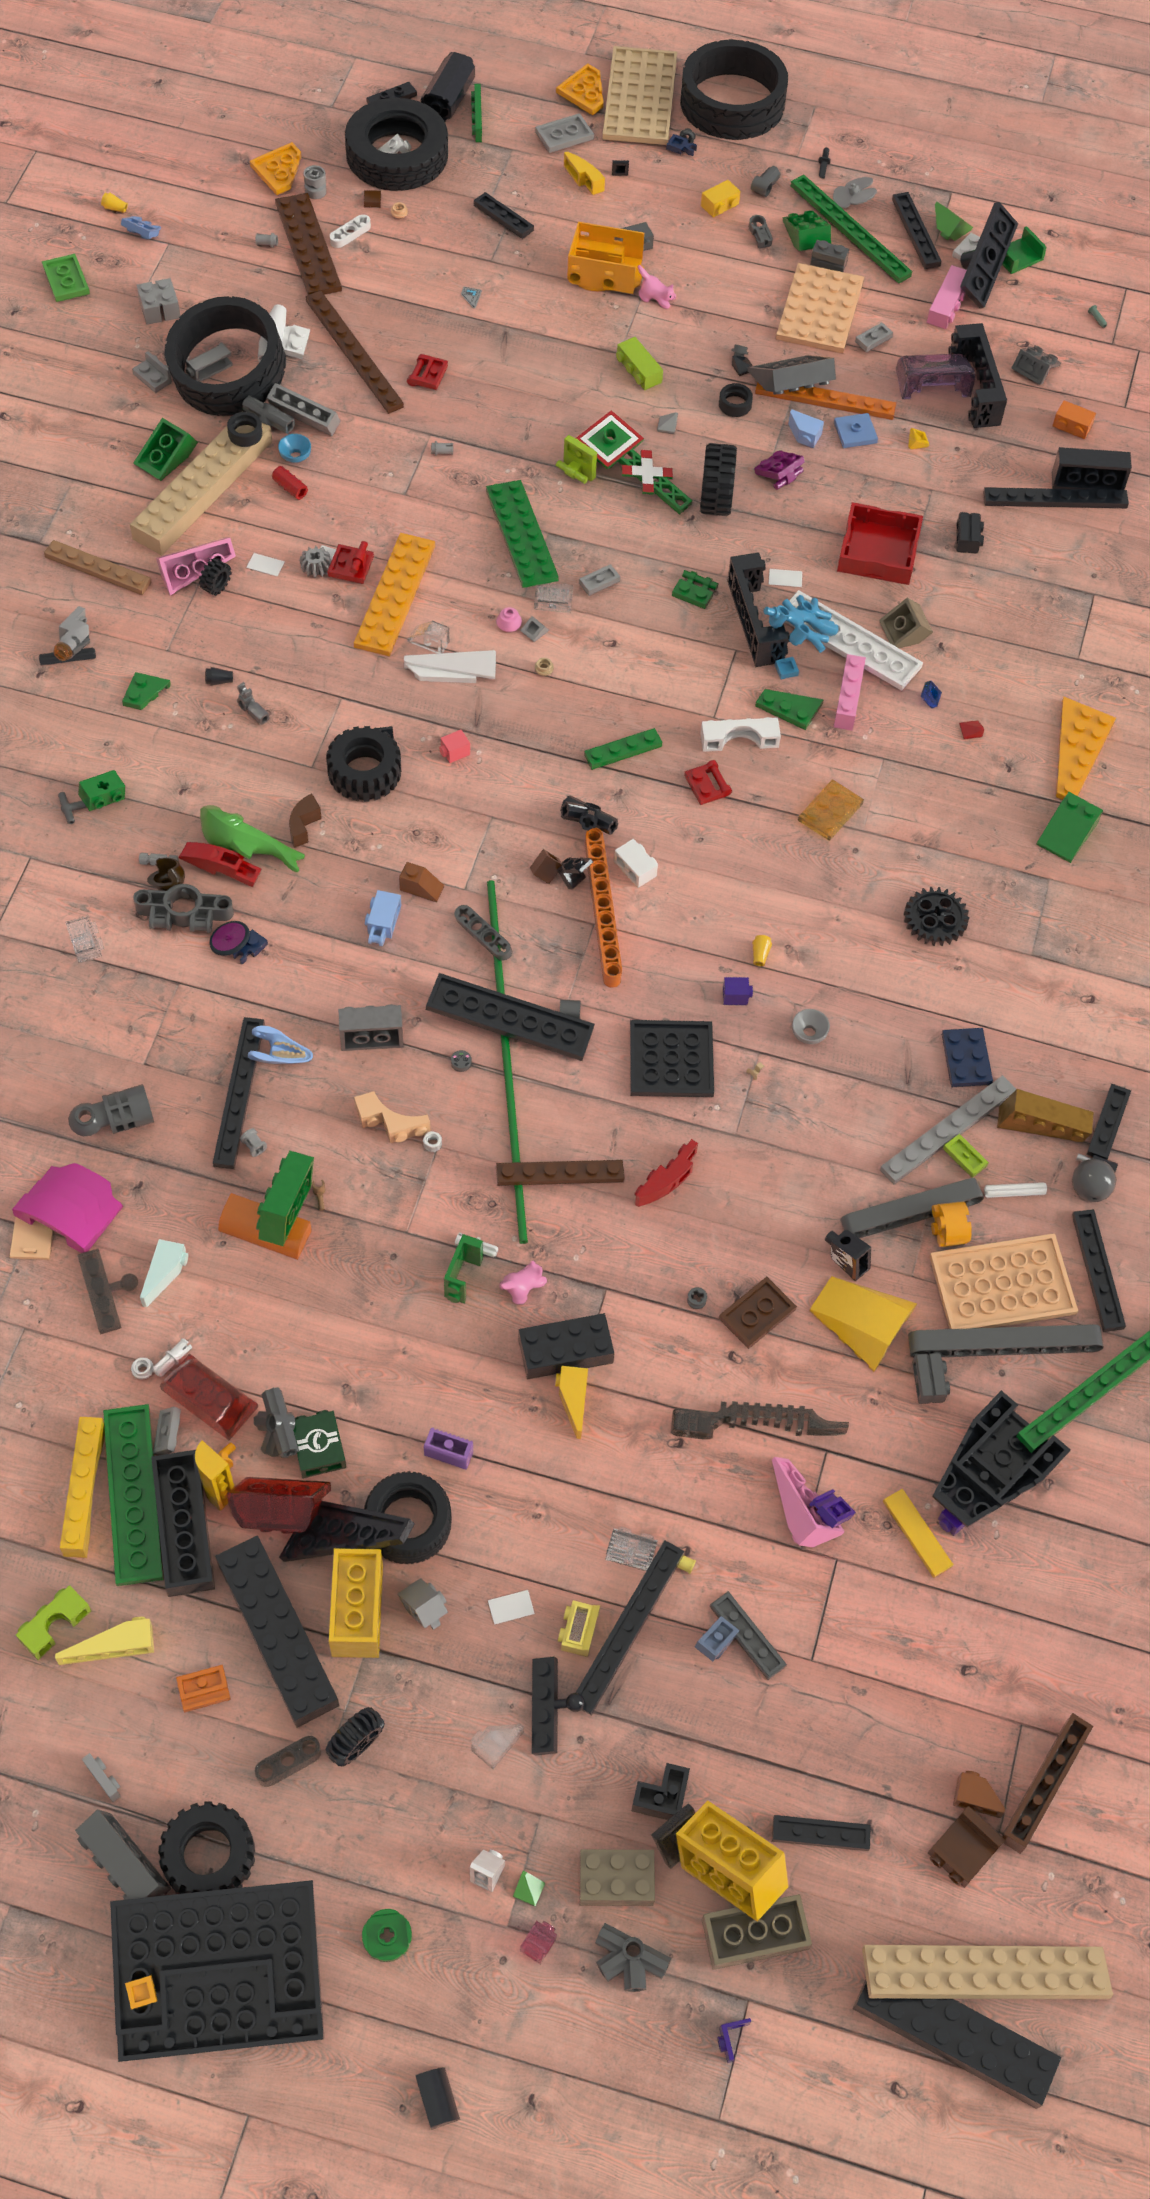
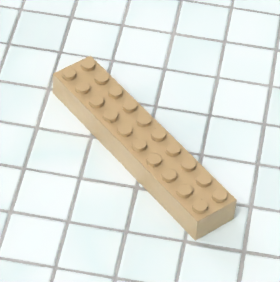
(195, 489)

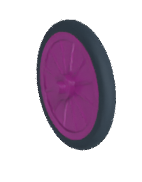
(229, 938)

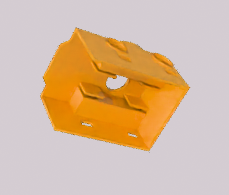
(603, 263)

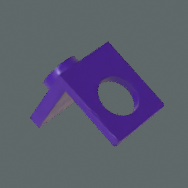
(724, 2040)

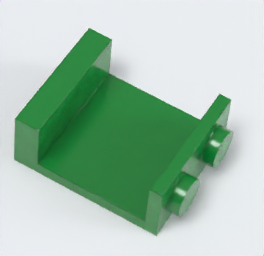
(1024, 252)
(470, 1251)

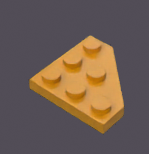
(583, 89)
(278, 167)

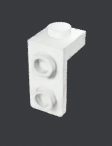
(395, 145)

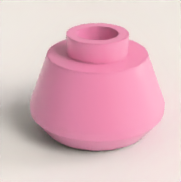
(509, 620)

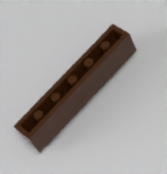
(1046, 1783)

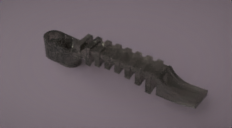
(701, 1424)

